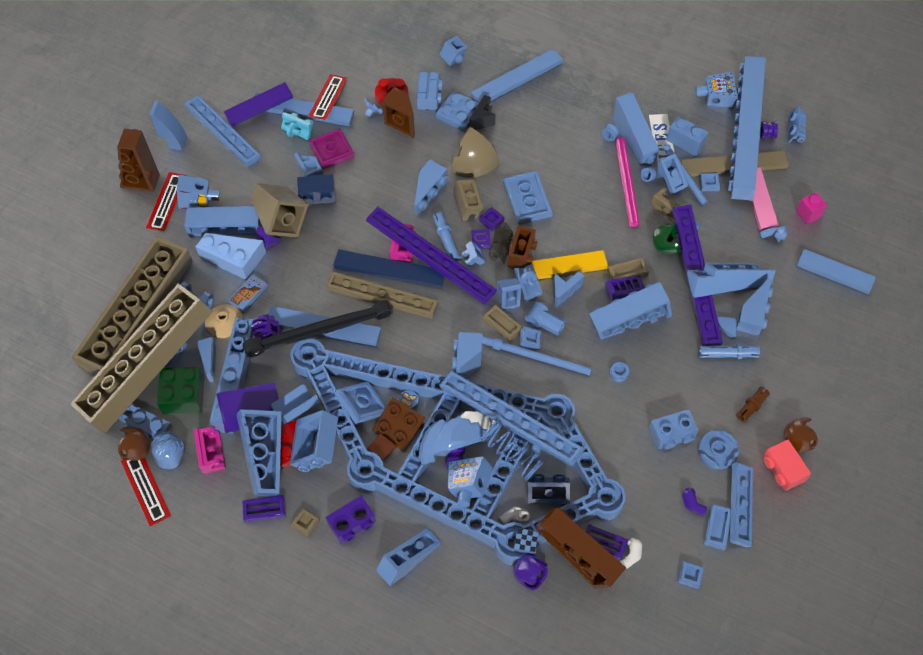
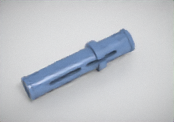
(444, 232)
(729, 351)

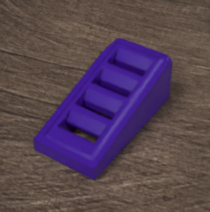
(610, 286)

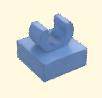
(475, 253)

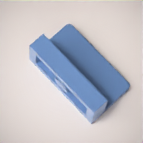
(294, 403)

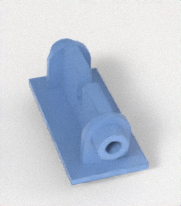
(796, 125)

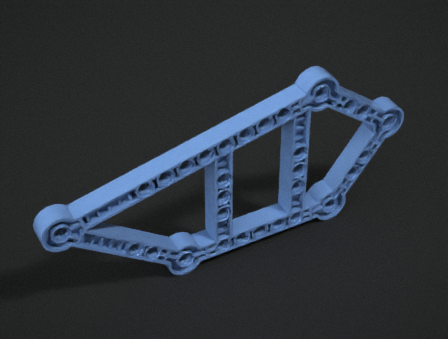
(387, 482)

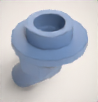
(779, 233)

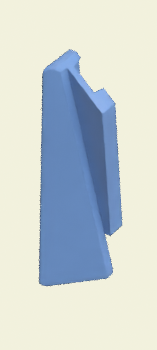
(727, 277)

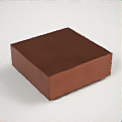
(381, 447)

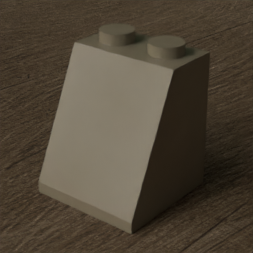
(279, 209)

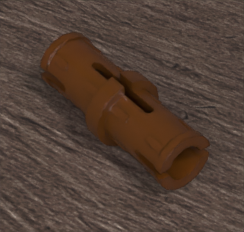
(752, 404)

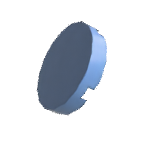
(718, 449)

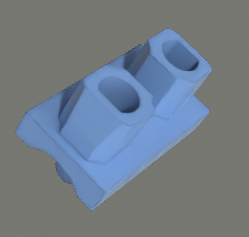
(529, 282)

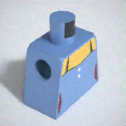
(194, 192)

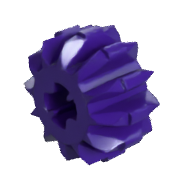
(265, 326)

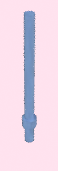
(498, 344)

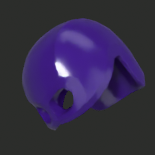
(527, 571)

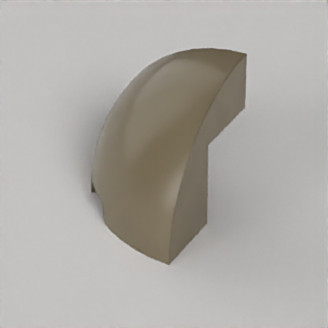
(475, 156)

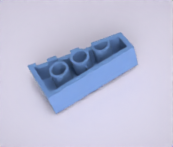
(631, 311)

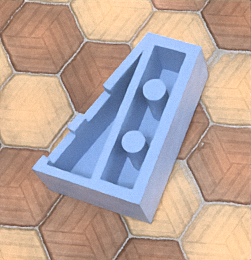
(231, 253)

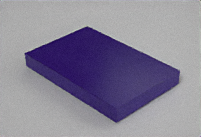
(248, 398)

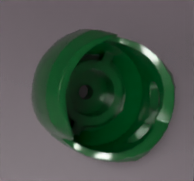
(663, 238)

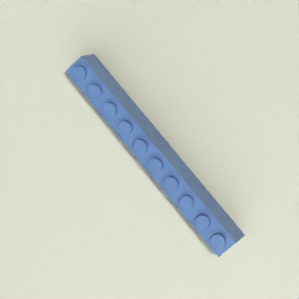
(748, 129)

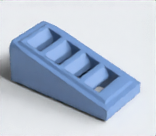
(208, 351)

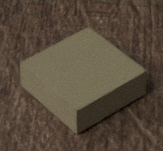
(305, 522)

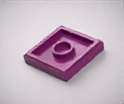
(331, 148)

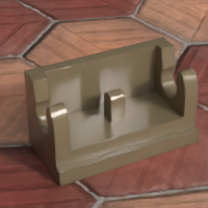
(467, 199)
(664, 204)

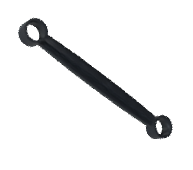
(256, 346)

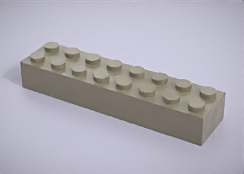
(136, 299)
(141, 358)

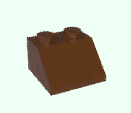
(399, 112)

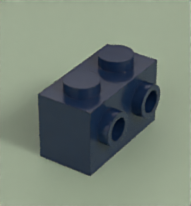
(317, 189)
(549, 489)

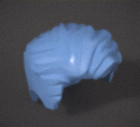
(167, 450)

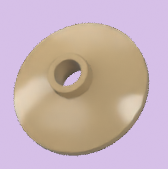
(222, 327)

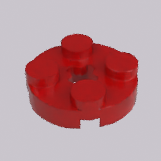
(386, 85)

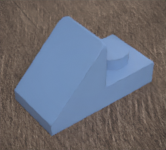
(672, 173)
(565, 289)

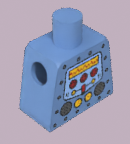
(718, 90)
(468, 479)

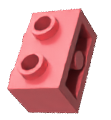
(786, 465)

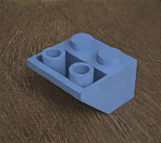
(467, 354)

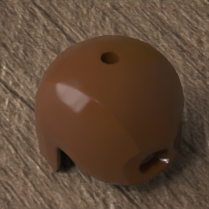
(800, 435)
(135, 443)

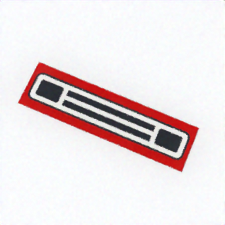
(327, 97)
(165, 203)
(146, 490)

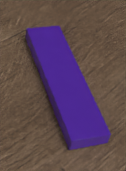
(258, 104)

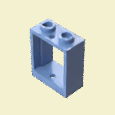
(303, 440)

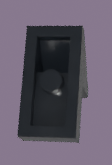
(482, 116)

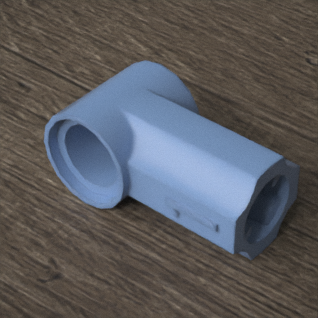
(541, 317)

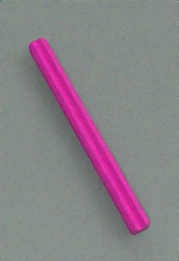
(627, 182)

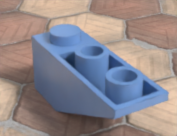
(430, 180)
(752, 314)

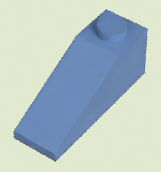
(407, 556)

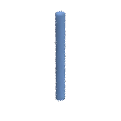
(695, 189)

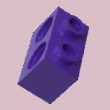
(347, 515)

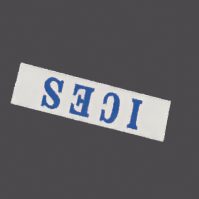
(660, 128)

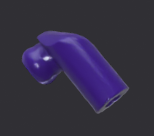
(691, 502)

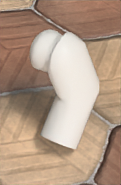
(514, 513)
(634, 554)

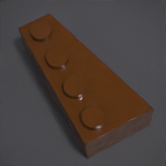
(136, 162)

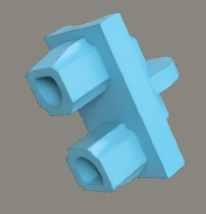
(296, 126)

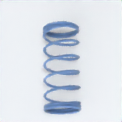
(497, 425)

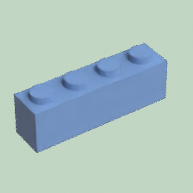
(222, 220)

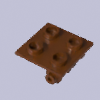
(399, 424)

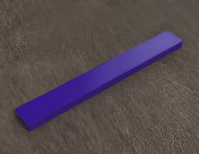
(431, 255)
(694, 260)

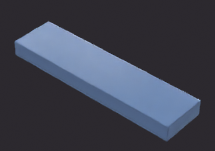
(836, 271)
(741, 505)

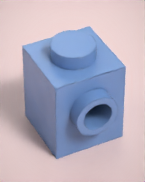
(453, 51)

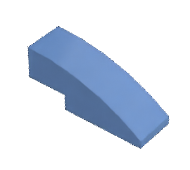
(168, 126)

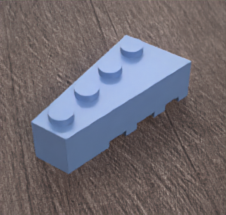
(262, 446)

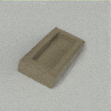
(628, 269)
(502, 323)

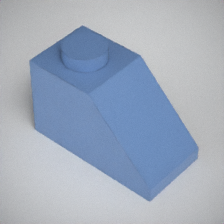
(509, 293)

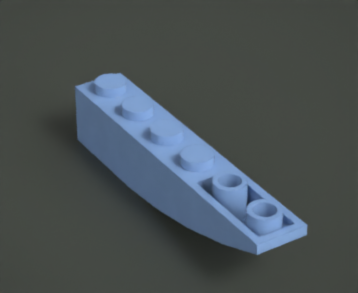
(234, 367)

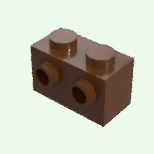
(522, 247)

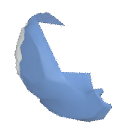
(453, 434)

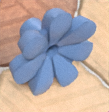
(372, 108)

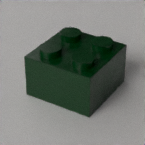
(181, 390)

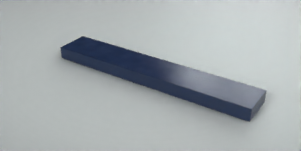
(388, 268)

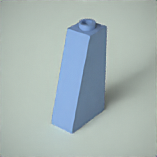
(635, 129)

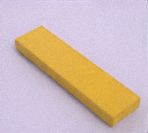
(570, 264)

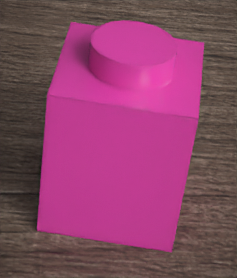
(811, 208)

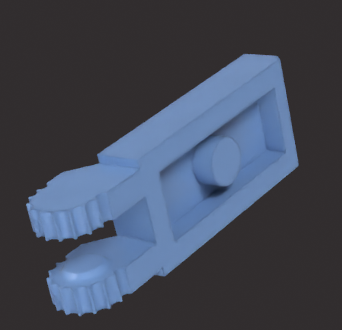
(145, 420)

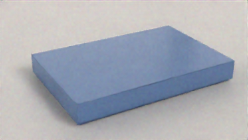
(527, 197)

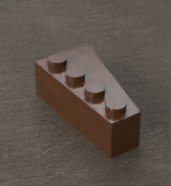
(580, 549)

